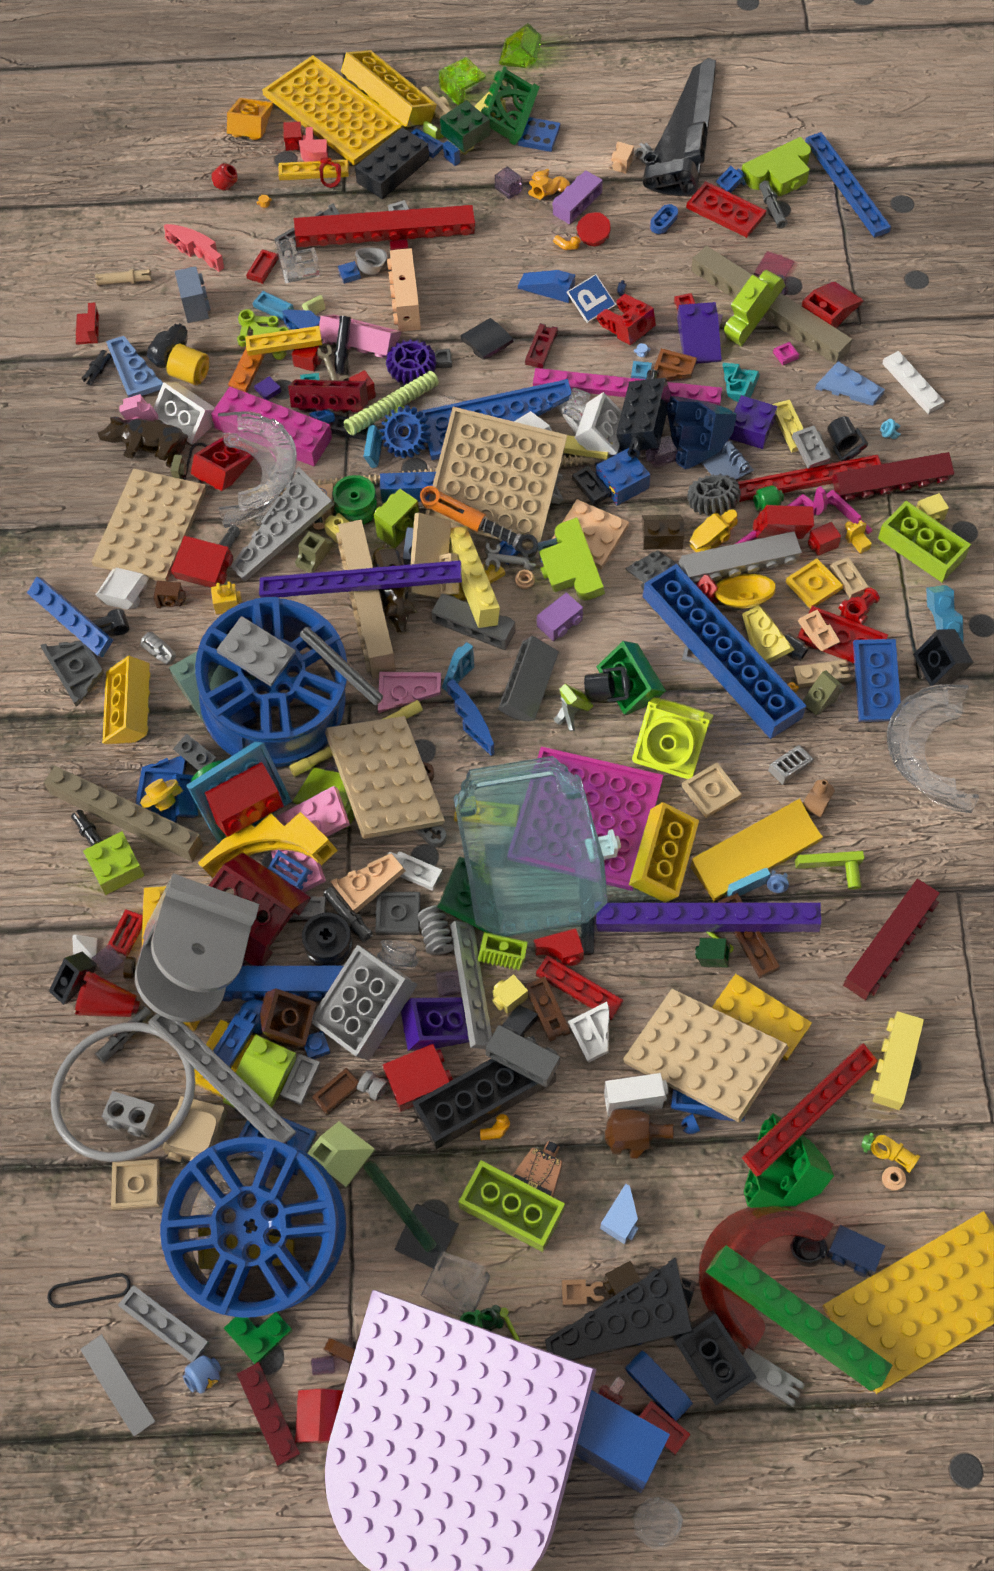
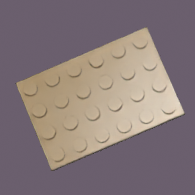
(149, 524)
(384, 777)
(706, 1054)

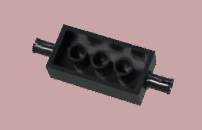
(643, 414)

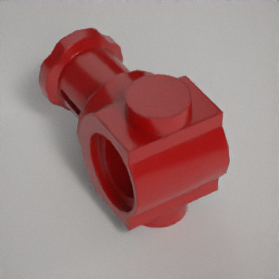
(859, 606)

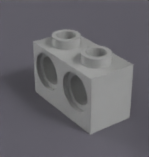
(132, 1109)

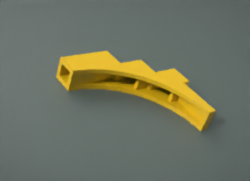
(270, 834)

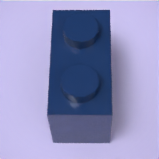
(855, 1251)

